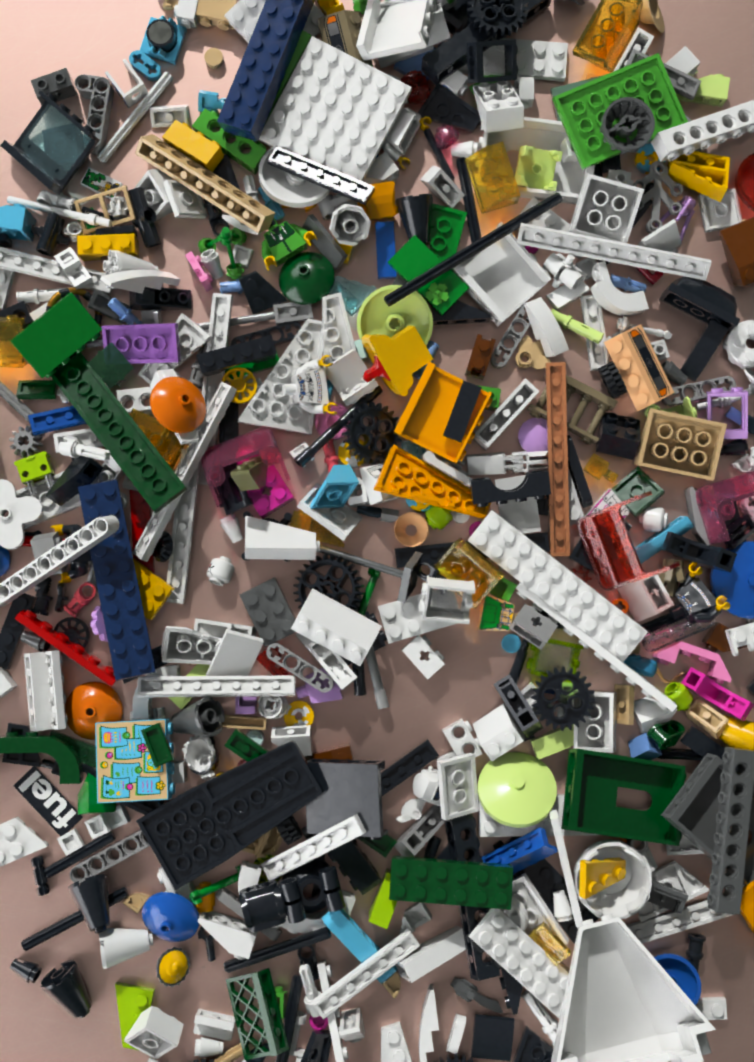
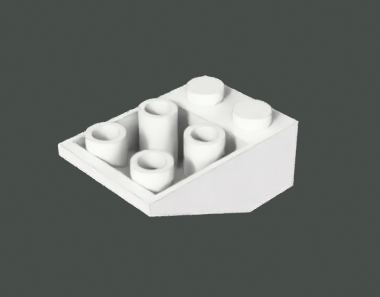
(499, 106)

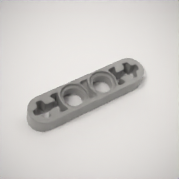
(510, 334)
(697, 388)
(301, 665)
(233, 902)

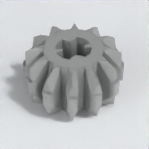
(19, 445)

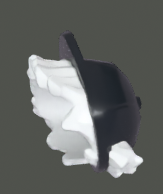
(201, 756)

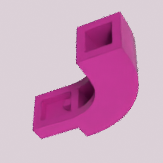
(716, 694)

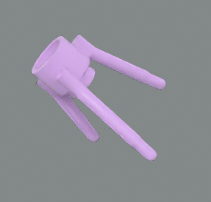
(688, 205)

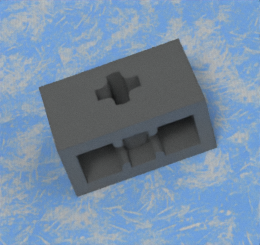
(57, 83)

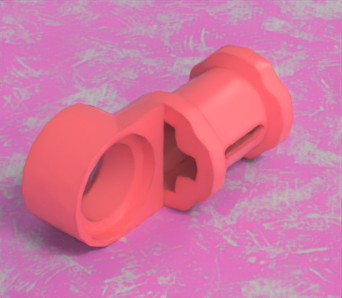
(81, 599)

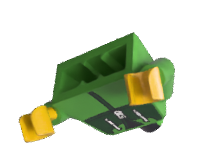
(284, 242)

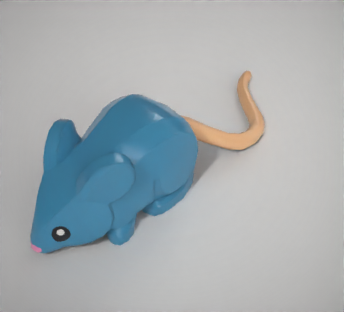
(647, 667)

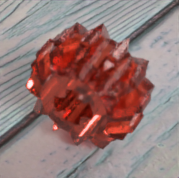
(419, 86)

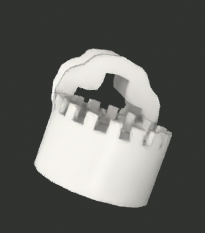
(57, 200)

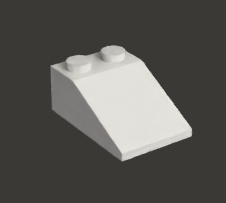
(229, 933)

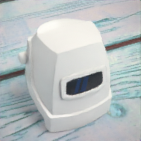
(427, 786)

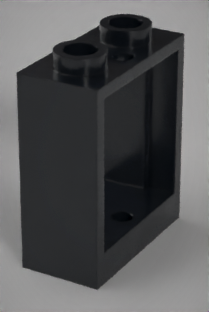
(475, 61)

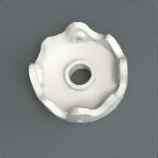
(736, 346)

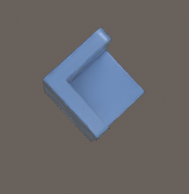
(644, 747)

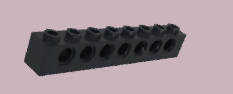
(488, 967)

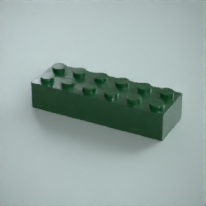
(451, 882)

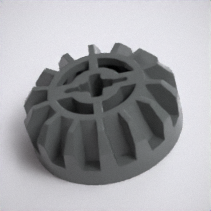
(635, 115)

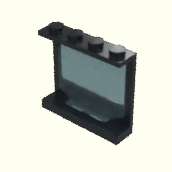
(53, 144)

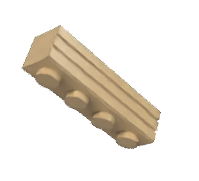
(244, 722)

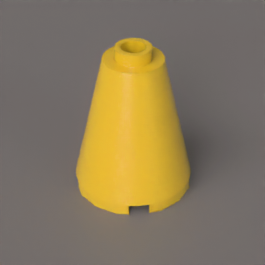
(738, 733)

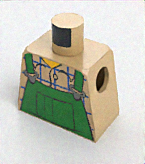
(496, 614)

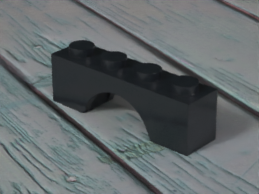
(234, 355)
(535, 485)

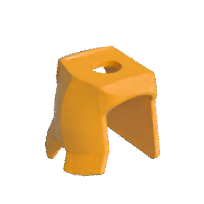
(382, 202)

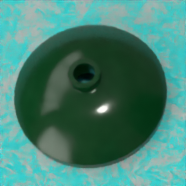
(307, 286)

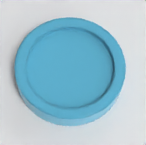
(511, 643)

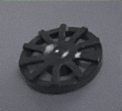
(72, 632)

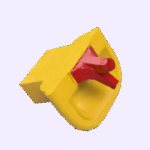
(396, 358)

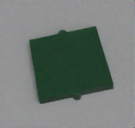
(111, 365)

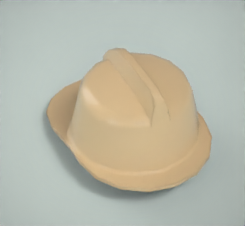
(652, 14)

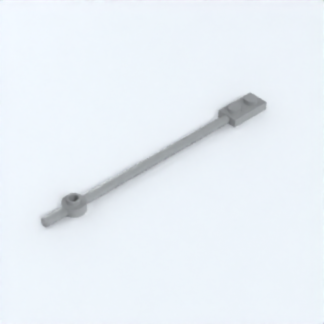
(282, 314)

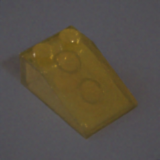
(161, 438)

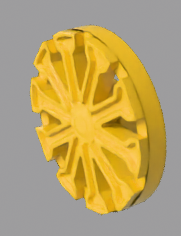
(241, 384)

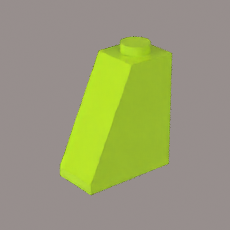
(382, 908)

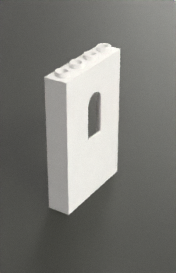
(548, 136)

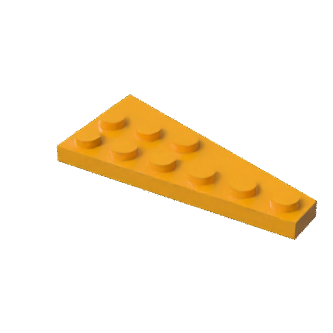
(418, 481)

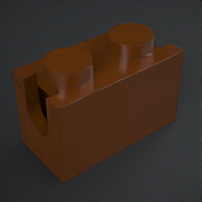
(480, 357)

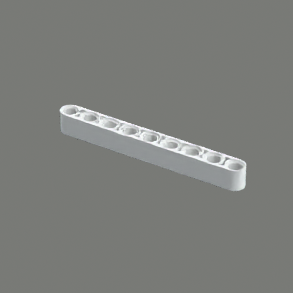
(57, 558)

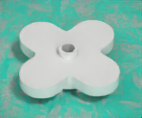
(21, 512)

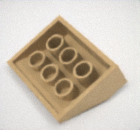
(680, 444)

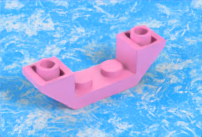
(716, 669)

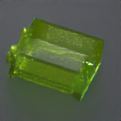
(554, 654)

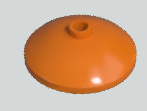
(170, 408)
(100, 698)

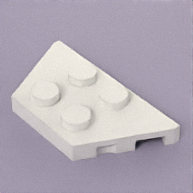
(18, 841)
(677, 877)

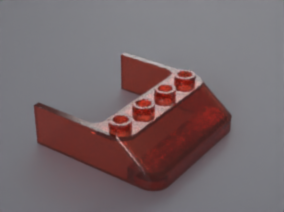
(612, 548)

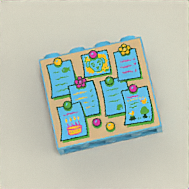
(125, 764)

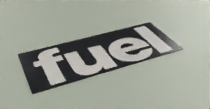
(48, 801)

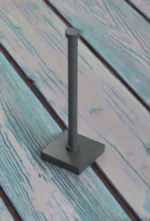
(408, 575)

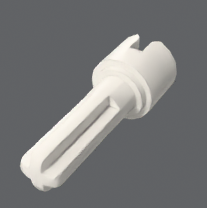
(75, 448)
(310, 989)

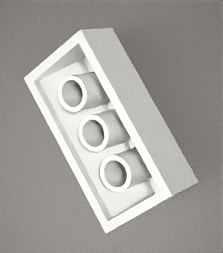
(336, 627)

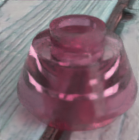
(446, 136)

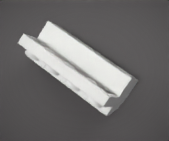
(45, 690)

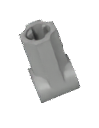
(330, 203)

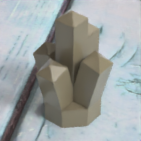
(672, 576)

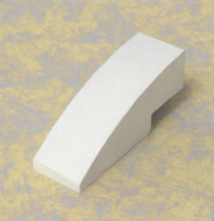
(546, 327)
(217, 629)

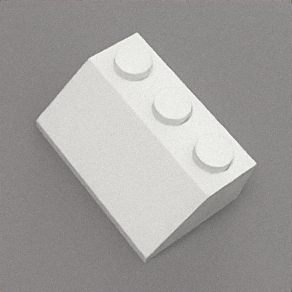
(600, 728)

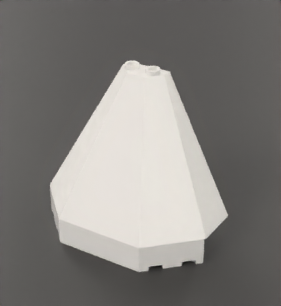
(624, 1003)

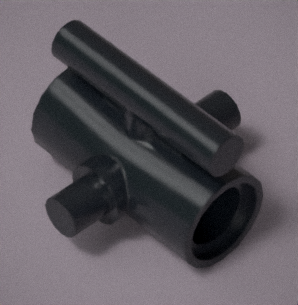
(50, 234)

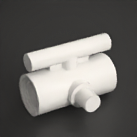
(564, 270)

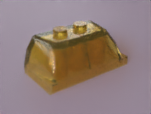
(609, 32)

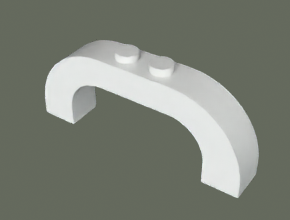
(143, 711)
(249, 876)

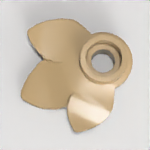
(534, 353)

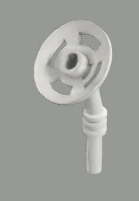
(728, 400)

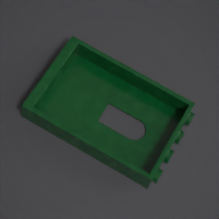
(592, 796)

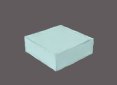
(361, 350)

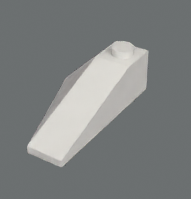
(188, 646)

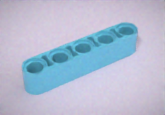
(354, 938)

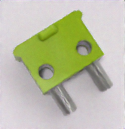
(35, 466)

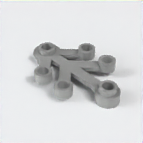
(658, 193)

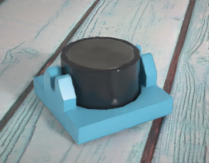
(163, 39)

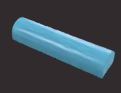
(655, 542)

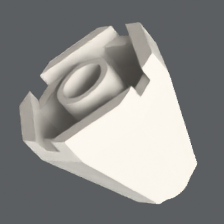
(349, 224)

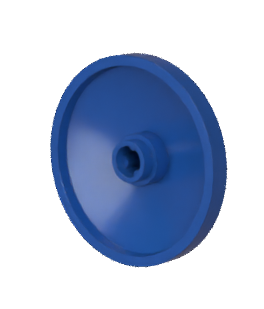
(737, 584)

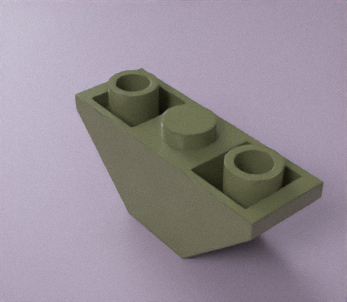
(250, 474)

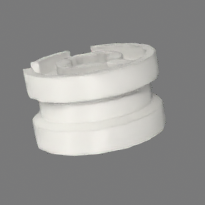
(279, 707)

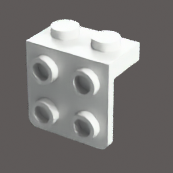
(347, 377)

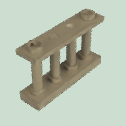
(587, 395)

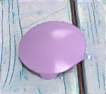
(533, 435)

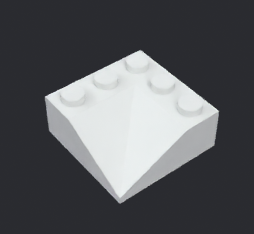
(606, 209)

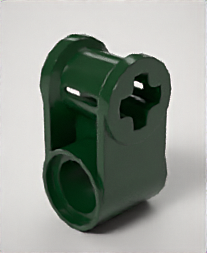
(666, 733)

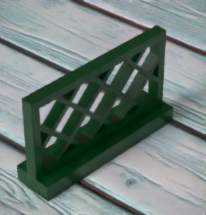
(268, 1012)

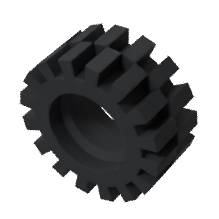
(612, 380)
(289, 830)

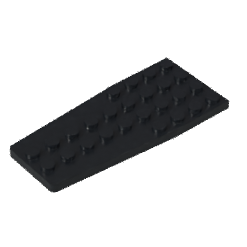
(228, 812)

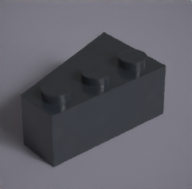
(356, 866)

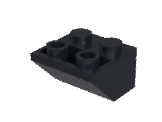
(618, 436)

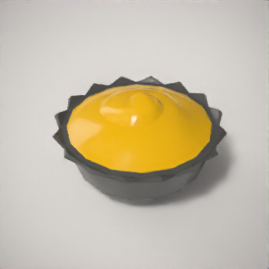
(173, 966)

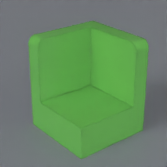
(504, 590)

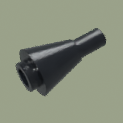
(736, 447)

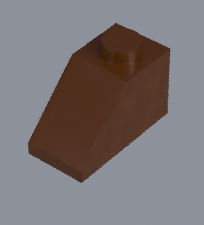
(717, 640)

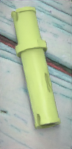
(568, 322)

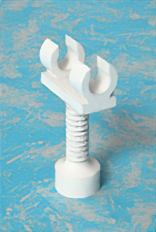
(294, 1051)

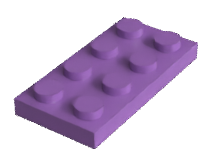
(145, 342)

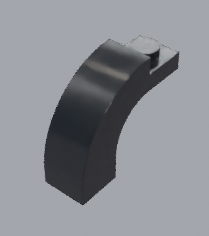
(702, 554)

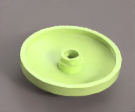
(379, 318)
(517, 790)

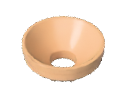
(418, 521)

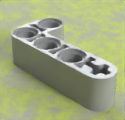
(98, 98)

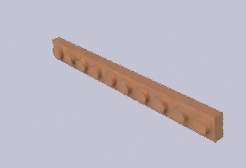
(557, 458)

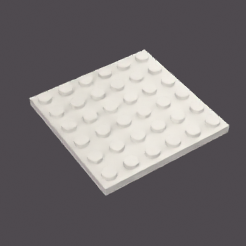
(335, 110)

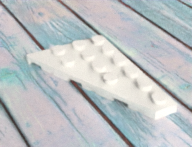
(269, 405)

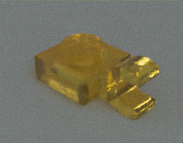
(598, 467)

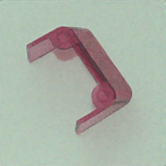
(236, 449)
(717, 503)

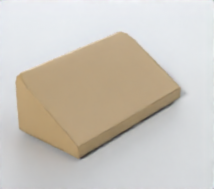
(707, 718)

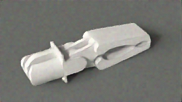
(496, 462)

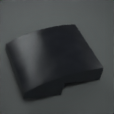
(492, 1037)

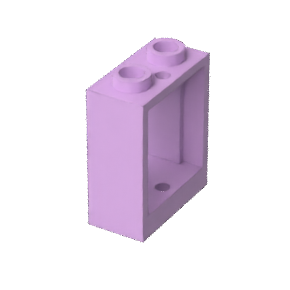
(739, 433)

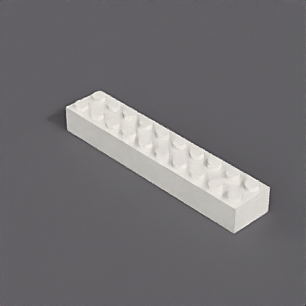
(557, 586)

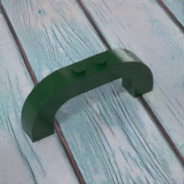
(65, 755)

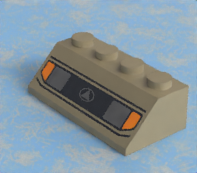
(342, 32)

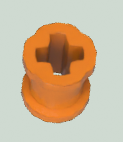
(622, 602)

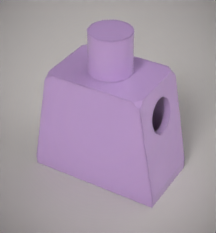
(314, 694)

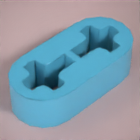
(147, 62)

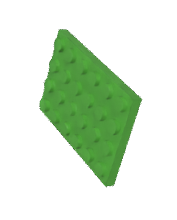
(585, 105)

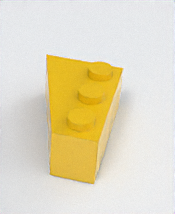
(701, 173)

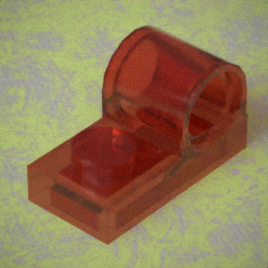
(270, 665)

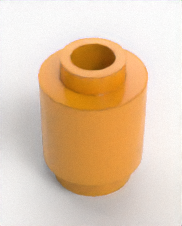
(208, 901)

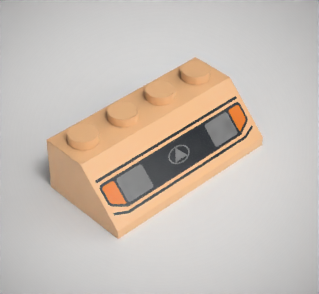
(639, 367)

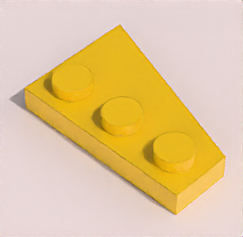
(598, 875)

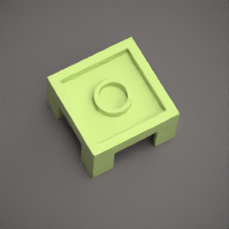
(537, 168)

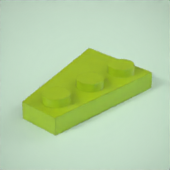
(131, 1003)

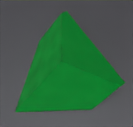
(88, 799)

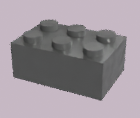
(269, 611)

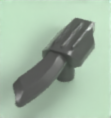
(469, 991)

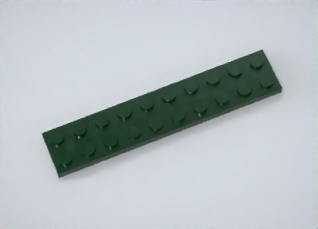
(118, 432)

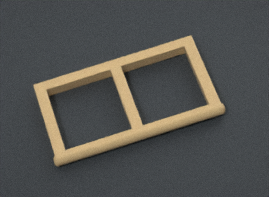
(101, 197)

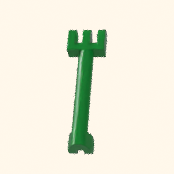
(374, 575)
(197, 895)

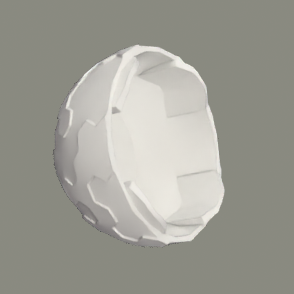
(626, 895)

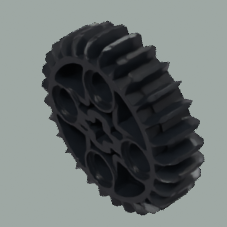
(320, 584)

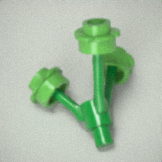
(227, 237)

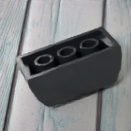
(702, 301)

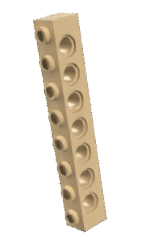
(205, 183)

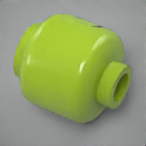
(438, 517)
(680, 695)

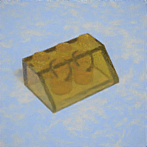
(492, 178)
(467, 564)

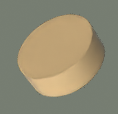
(213, 58)

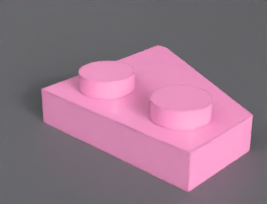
(196, 264)

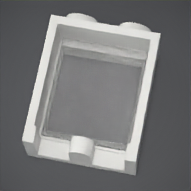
(446, 600)

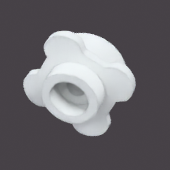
(73, 226)

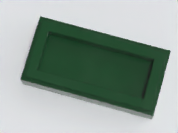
(37, 389)
(157, 745)

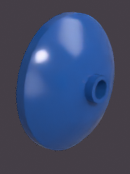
(170, 917)
(682, 973)

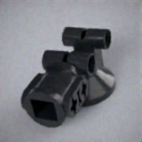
(270, 903)

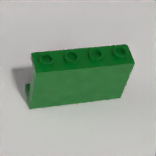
(56, 335)

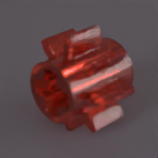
(585, 578)

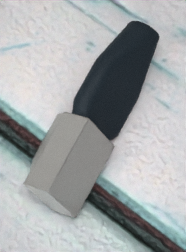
(386, 514)

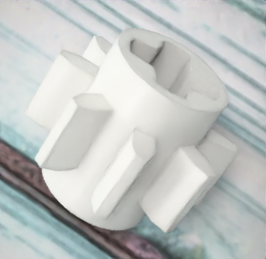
(118, 208)

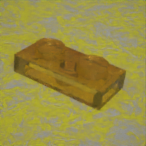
(550, 943)

